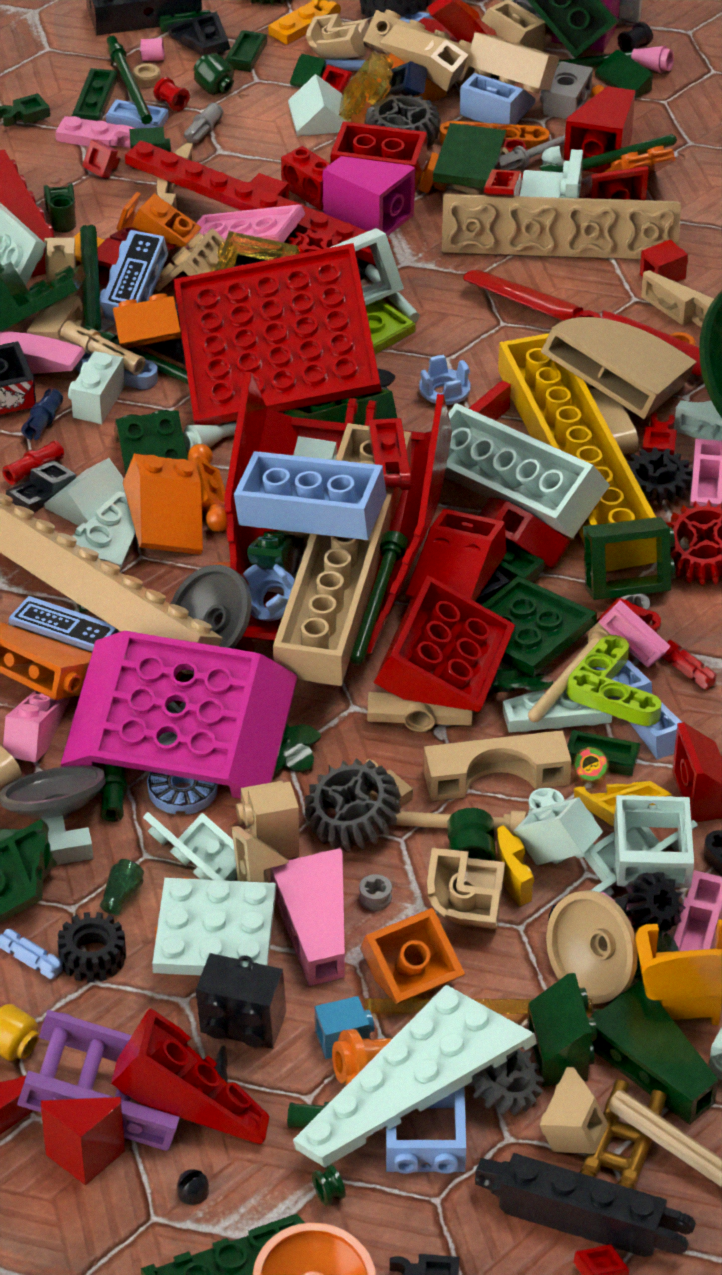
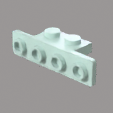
(202, 845)
(603, 857)

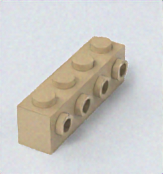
(384, 22)

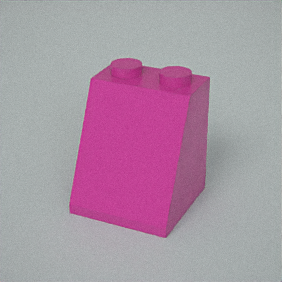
(369, 193)

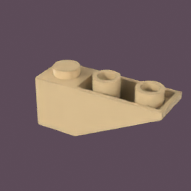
(438, 55)

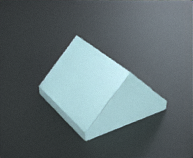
(316, 108)
(87, 493)

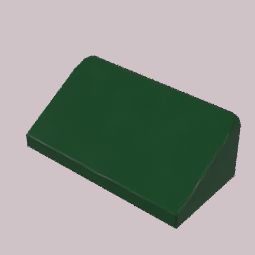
(625, 73)

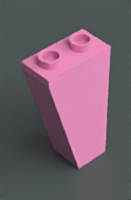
(313, 912)

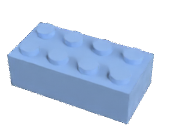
(310, 495)

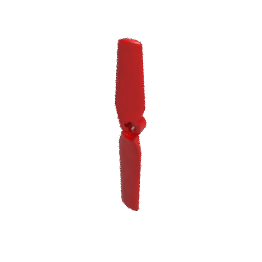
(565, 310)

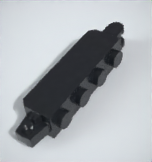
(585, 1206)

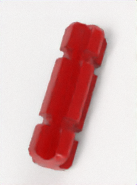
(690, 665)

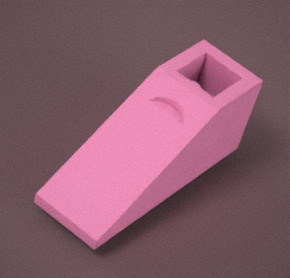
(33, 726)

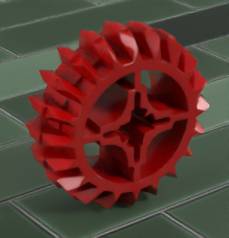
(704, 533)

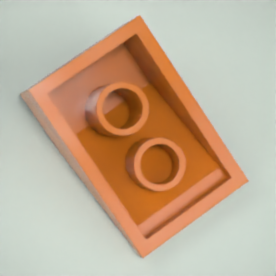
(165, 503)

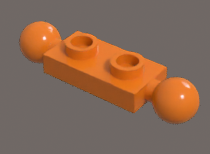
(211, 487)

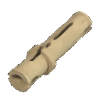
(92, 341)

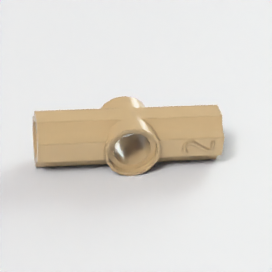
(415, 715)

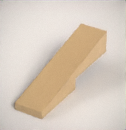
(675, 299)

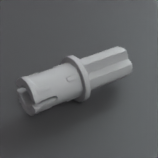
(203, 123)

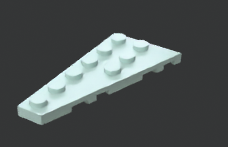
(416, 1069)

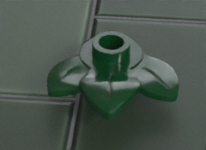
(507, 680)
(295, 748)

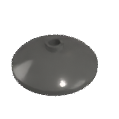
(219, 598)
(53, 791)

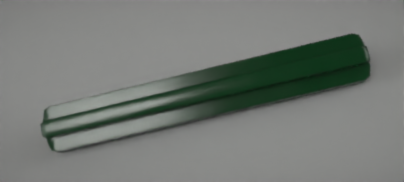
(90, 285)

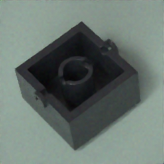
(241, 1000)

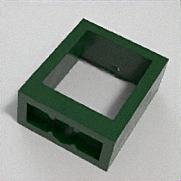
(595, 565)

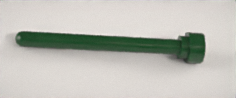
(611, 156)
(392, 548)

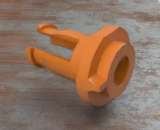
(353, 1053)

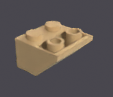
(516, 24)

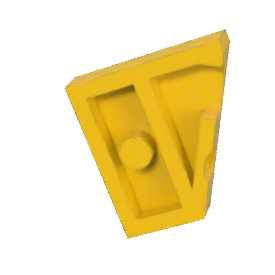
(604, 803)

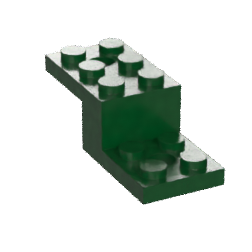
(19, 303)

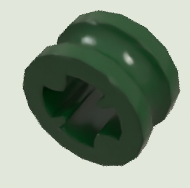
(328, 1185)

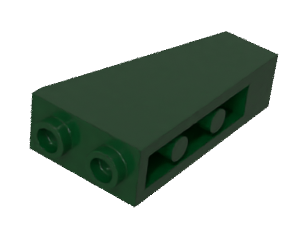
(654, 1053)

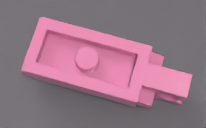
(82, 131)

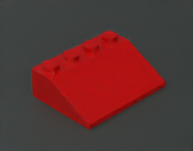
(444, 649)

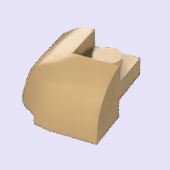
(336, 39)
(465, 888)

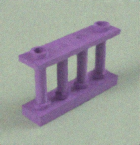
(61, 1029)

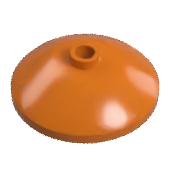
(313, 1251)

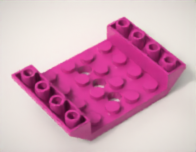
(224, 733)

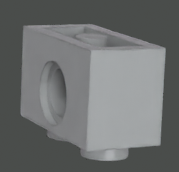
(568, 90)

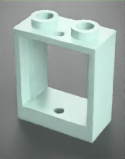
(384, 261)
(666, 813)

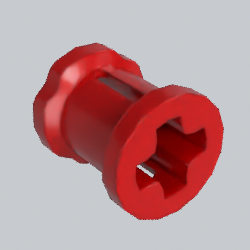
(175, 96)

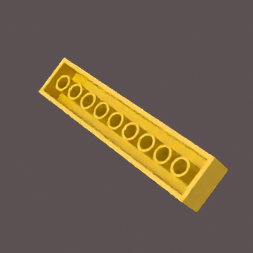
(565, 416)

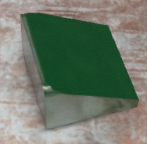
(306, 68)

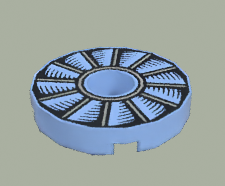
(172, 799)

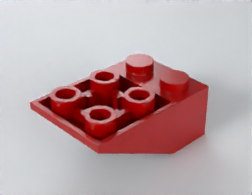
(460, 553)

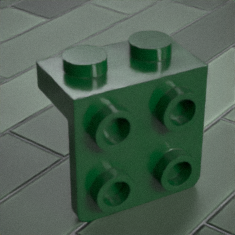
(150, 435)

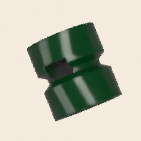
(472, 832)

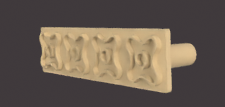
(556, 225)

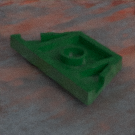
(22, 868)

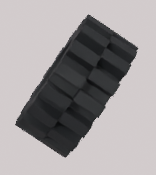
(92, 931)

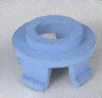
(455, 382)
(259, 583)

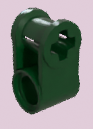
(60, 207)

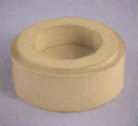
(146, 75)

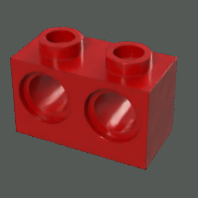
(304, 174)

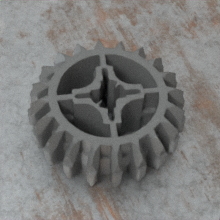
(405, 113)
(357, 816)

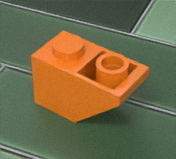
(164, 220)

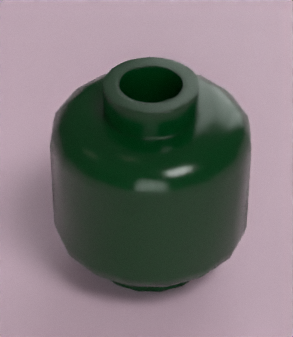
(213, 74)

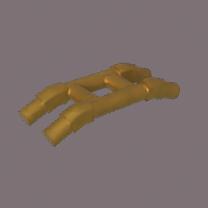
(631, 1165)

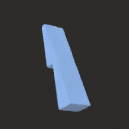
(658, 737)

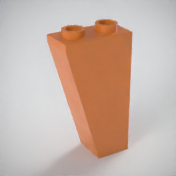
(42, 662)

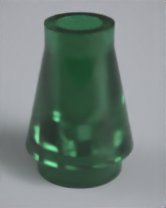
(122, 884)

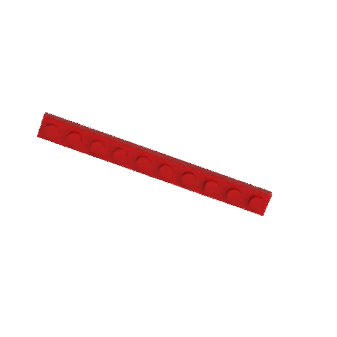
(233, 191)

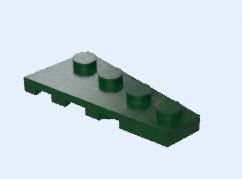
(225, 1256)

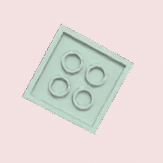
(212, 918)

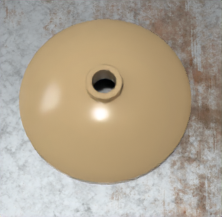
(595, 941)

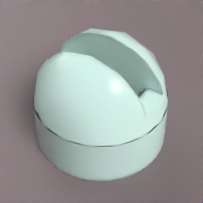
(552, 155)

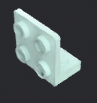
(555, 183)

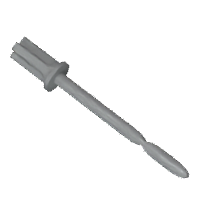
(520, 157)

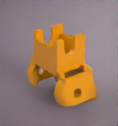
(682, 981)

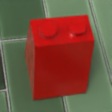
(601, 125)

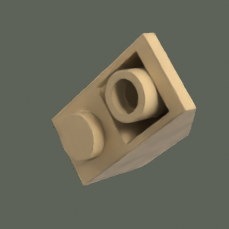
(573, 1117)

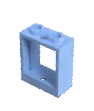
(441, 1155)

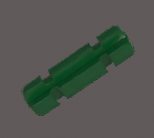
(167, 20)

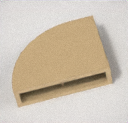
(620, 361)

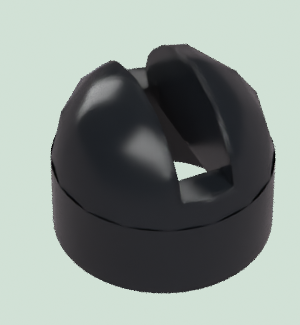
(196, 1189)

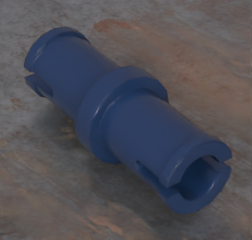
(42, 414)

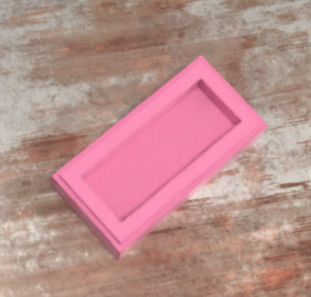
(643, 641)

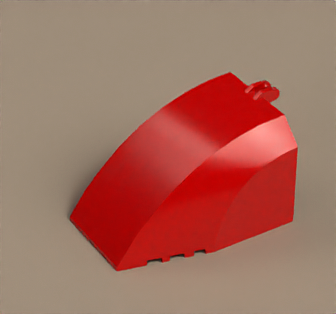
(277, 433)

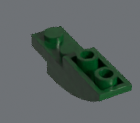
(274, 549)

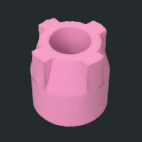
(152, 49)

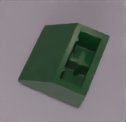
(562, 1030)

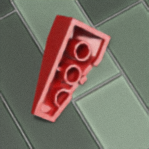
(172, 1078)

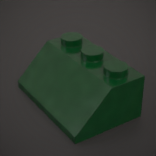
(336, 410)

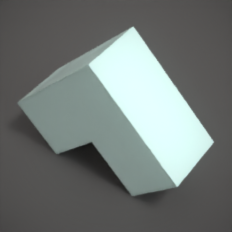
(68, 845)

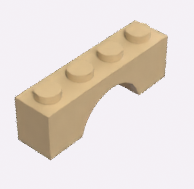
(536, 757)

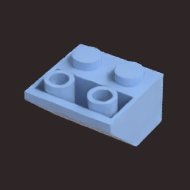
(493, 100)

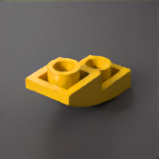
(517, 876)

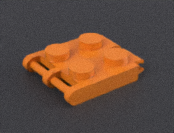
(654, 159)

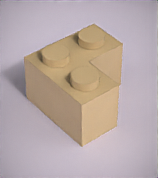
(271, 816)

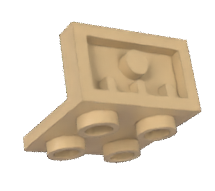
(196, 260)

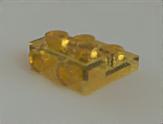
(367, 85)

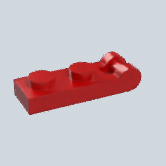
(390, 451)

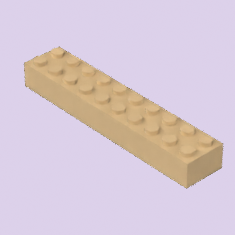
(334, 585)

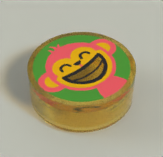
(591, 765)

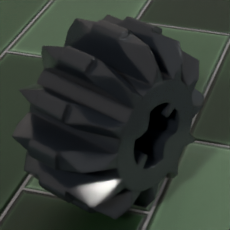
(653, 901)

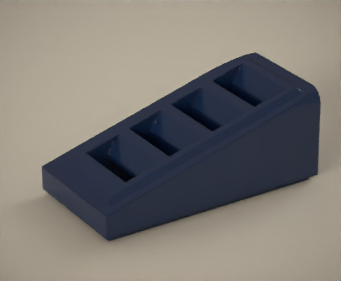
(408, 80)

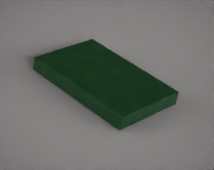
(469, 155)

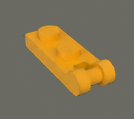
(297, 22)

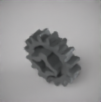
(510, 1084)

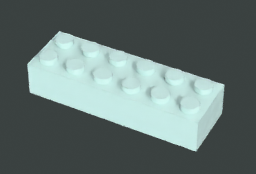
(522, 471)

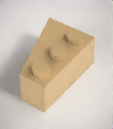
(512, 62)

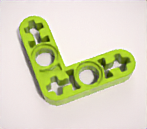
(593, 686)

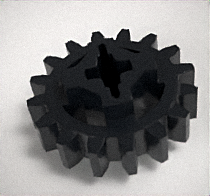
(661, 474)

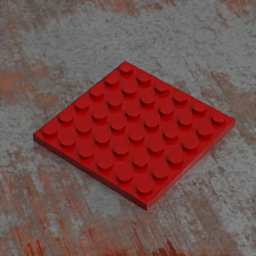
(285, 320)

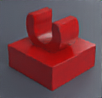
(101, 159)

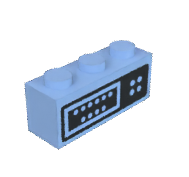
(135, 272)
(60, 623)

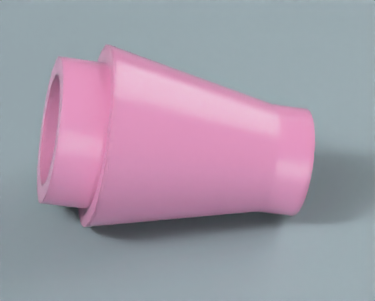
(654, 58)

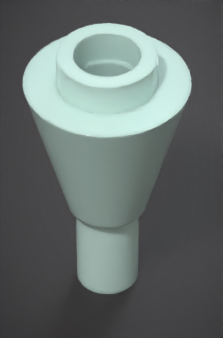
(207, 434)

